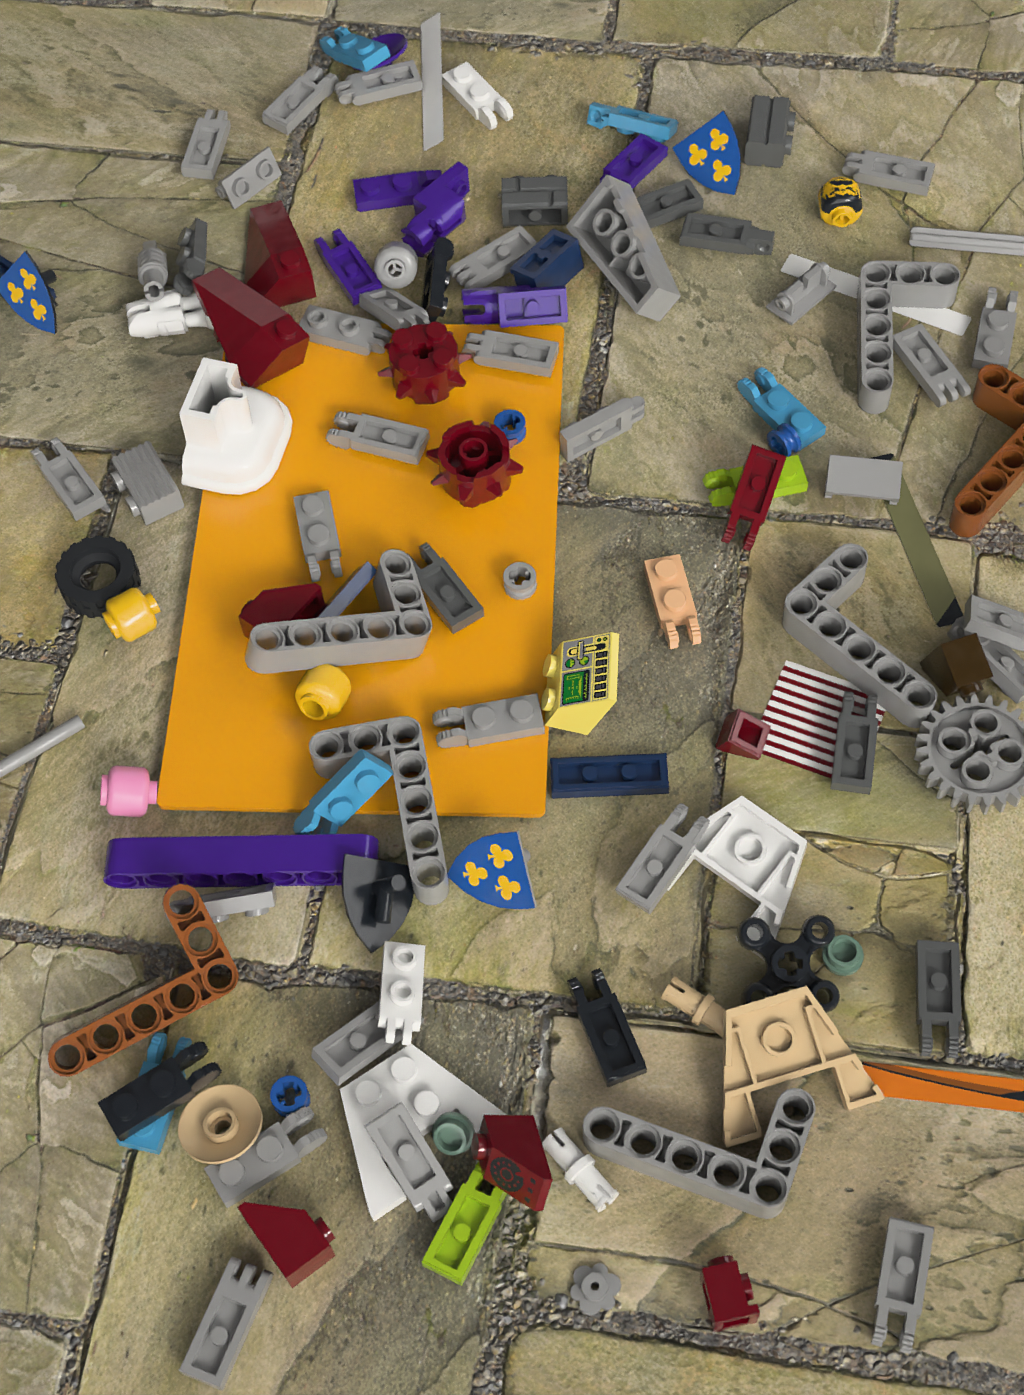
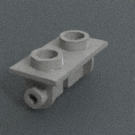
(249, 178)
(803, 294)

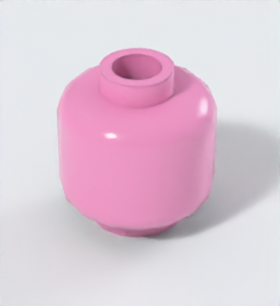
(127, 791)

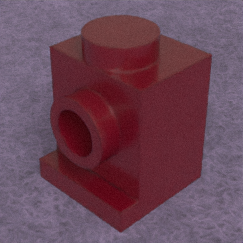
(727, 1294)

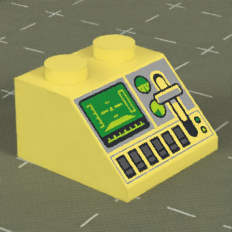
(581, 682)

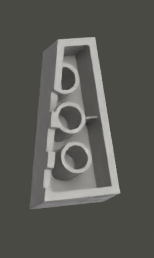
(624, 248)

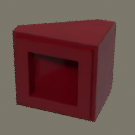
(743, 735)

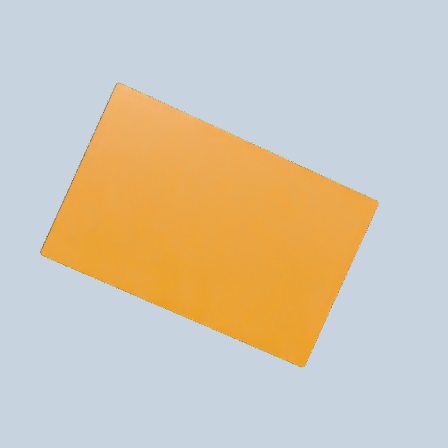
(240, 733)

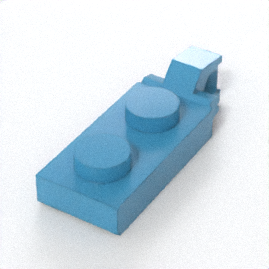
(631, 121)

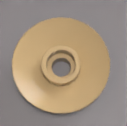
(209, 1113)

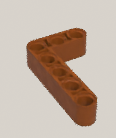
(1001, 396)
(158, 996)

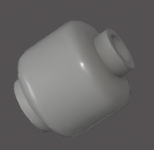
(396, 253)

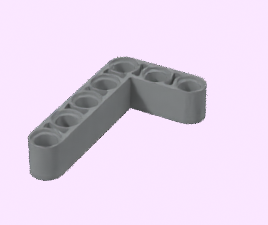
(879, 289)
(382, 636)
(850, 640)
(410, 791)
(708, 1158)

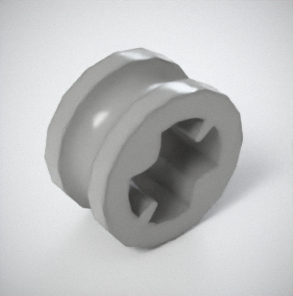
(511, 576)

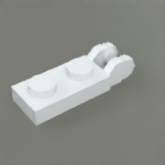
(476, 95)

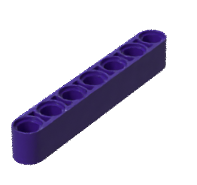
(232, 860)

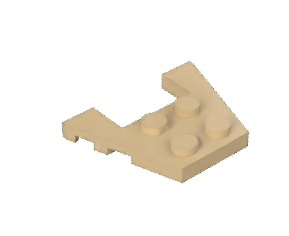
(779, 1042)

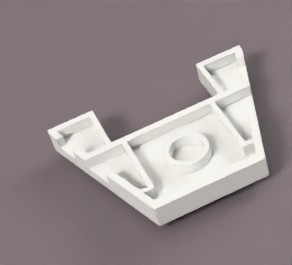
(754, 857)
(426, 1093)

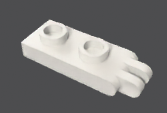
(401, 990)

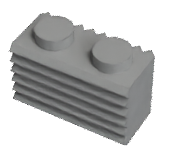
(147, 483)

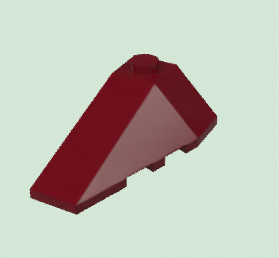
(276, 258)
(250, 328)

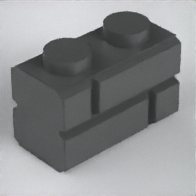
(768, 130)
(534, 201)

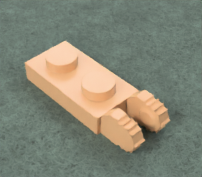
(672, 598)

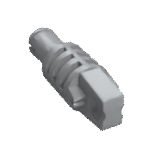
(152, 270)

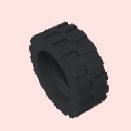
(85, 555)

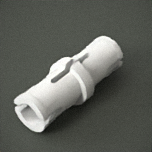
(580, 1169)

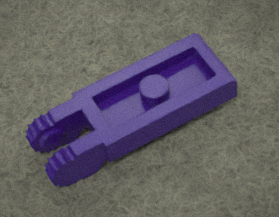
(347, 266)

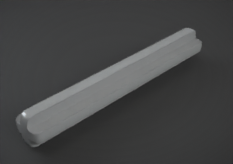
(967, 241)

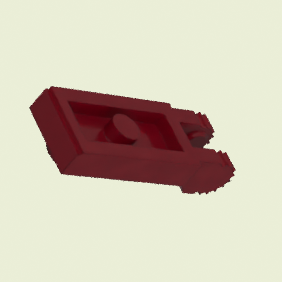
(754, 493)

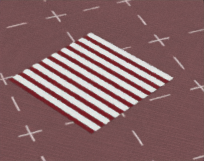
(806, 716)

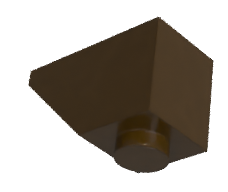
(958, 666)

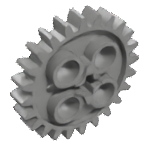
(957, 727)

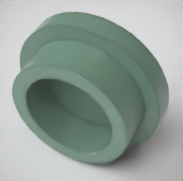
(843, 955)
(452, 1133)

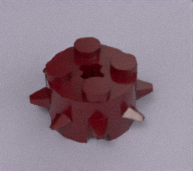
(424, 363)
(474, 463)

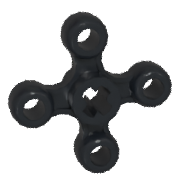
(798, 951)

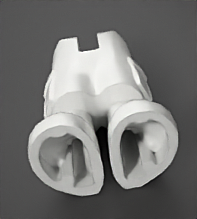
(166, 315)

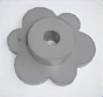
(591, 1300)

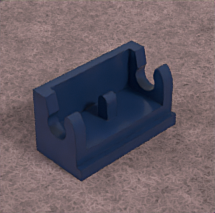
(549, 261)

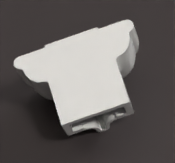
(231, 432)

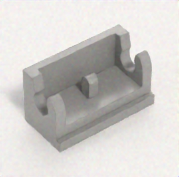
(863, 478)

